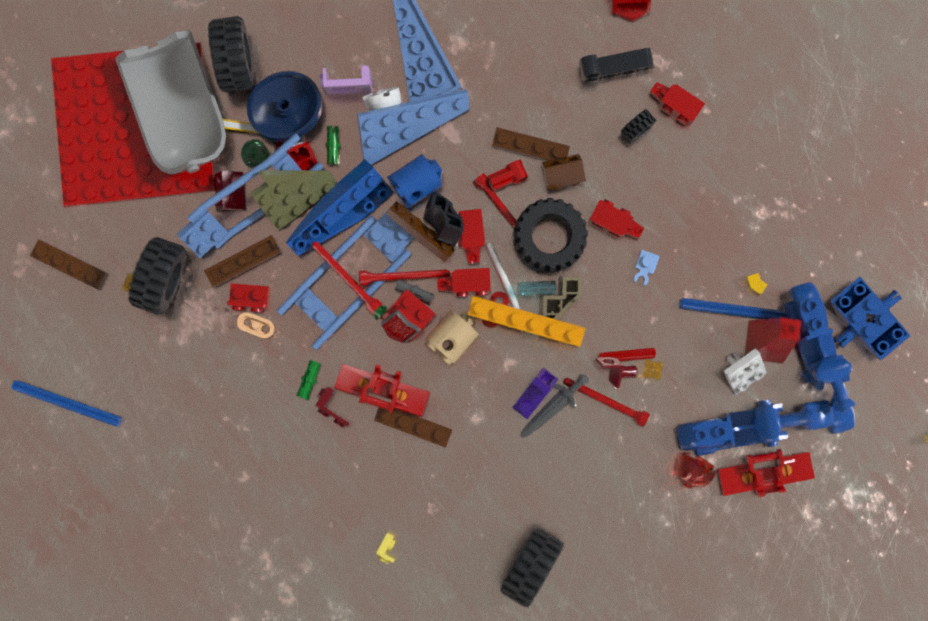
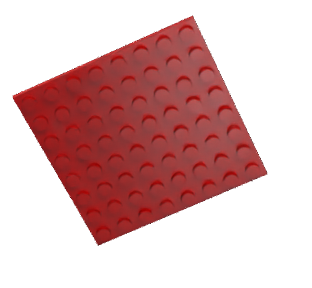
(101, 140)

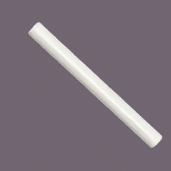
(502, 275)

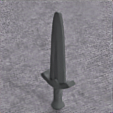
(556, 404)

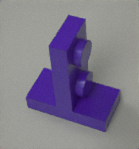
(535, 393)

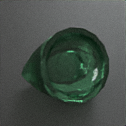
(254, 153)

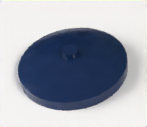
(284, 106)

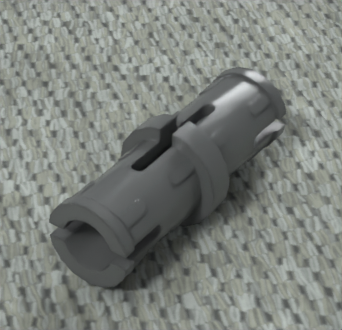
(421, 294)

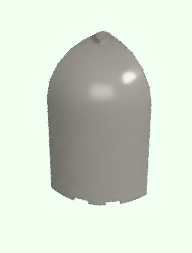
(173, 103)

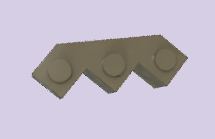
(556, 305)

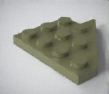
(291, 193)

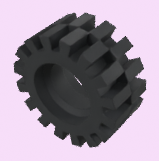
(638, 125)

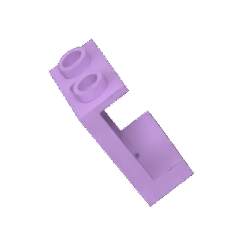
(347, 86)

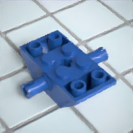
(883, 331)

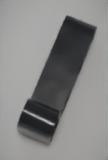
(615, 65)

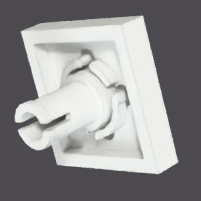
(744, 370)

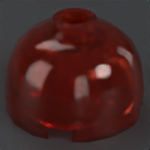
(695, 472)

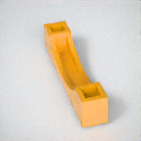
(526, 321)

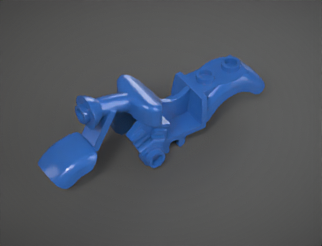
(820, 354)
(752, 427)

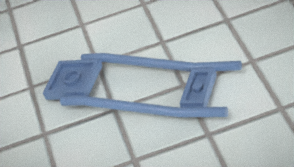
(205, 231)
(387, 237)

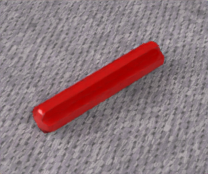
(627, 355)

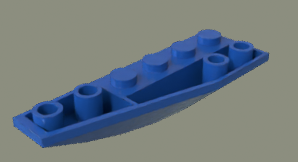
(341, 207)

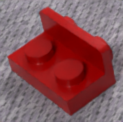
(248, 296)

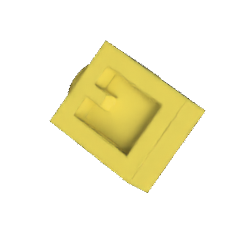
(387, 544)

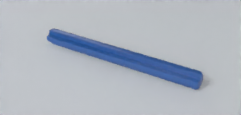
(731, 309)
(66, 403)

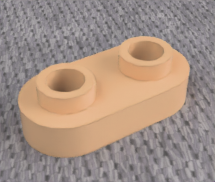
(256, 325)

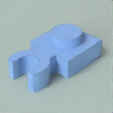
(646, 264)

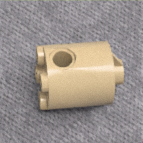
(457, 331)

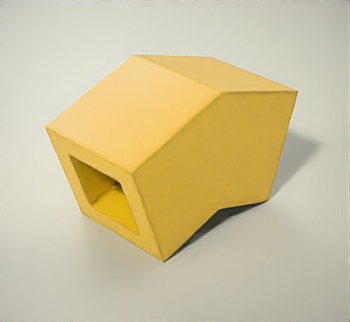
(755, 283)

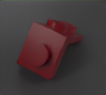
(324, 397)

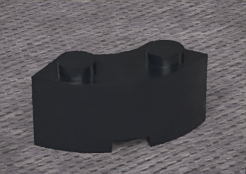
(444, 219)

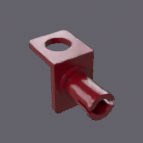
(617, 370)

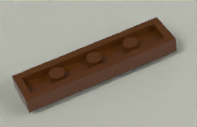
(529, 145)
(419, 231)
(242, 261)
(68, 264)
(414, 425)

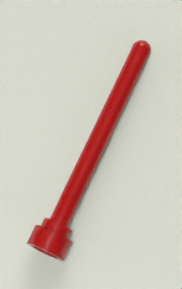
(483, 183)
(366, 277)
(371, 303)
(640, 417)

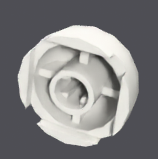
(382, 99)

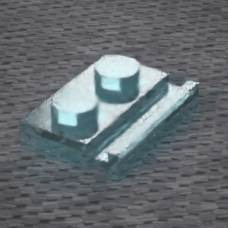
(536, 287)

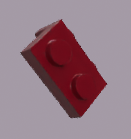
(234, 200)

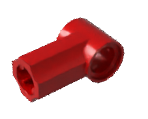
(513, 173)

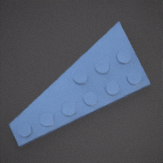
(423, 59)
(395, 126)

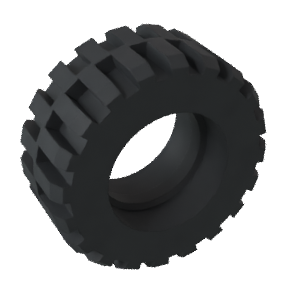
(231, 54)
(568, 217)
(157, 275)
(531, 567)

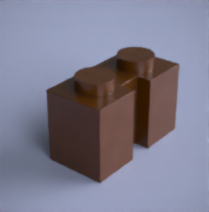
(564, 172)

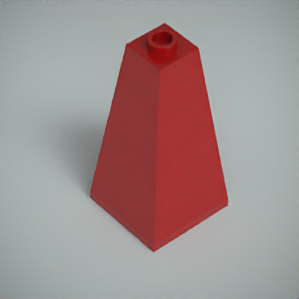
(772, 338)

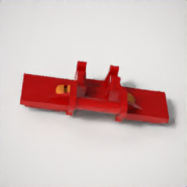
(385, 385)
(766, 480)

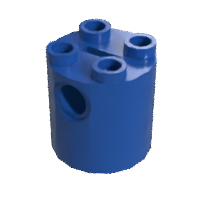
(416, 180)

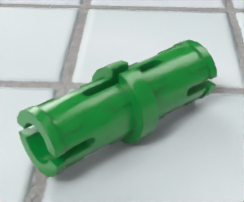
(332, 145)
(308, 379)

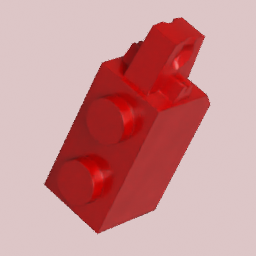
(677, 102)
(615, 221)
(473, 235)
(466, 282)

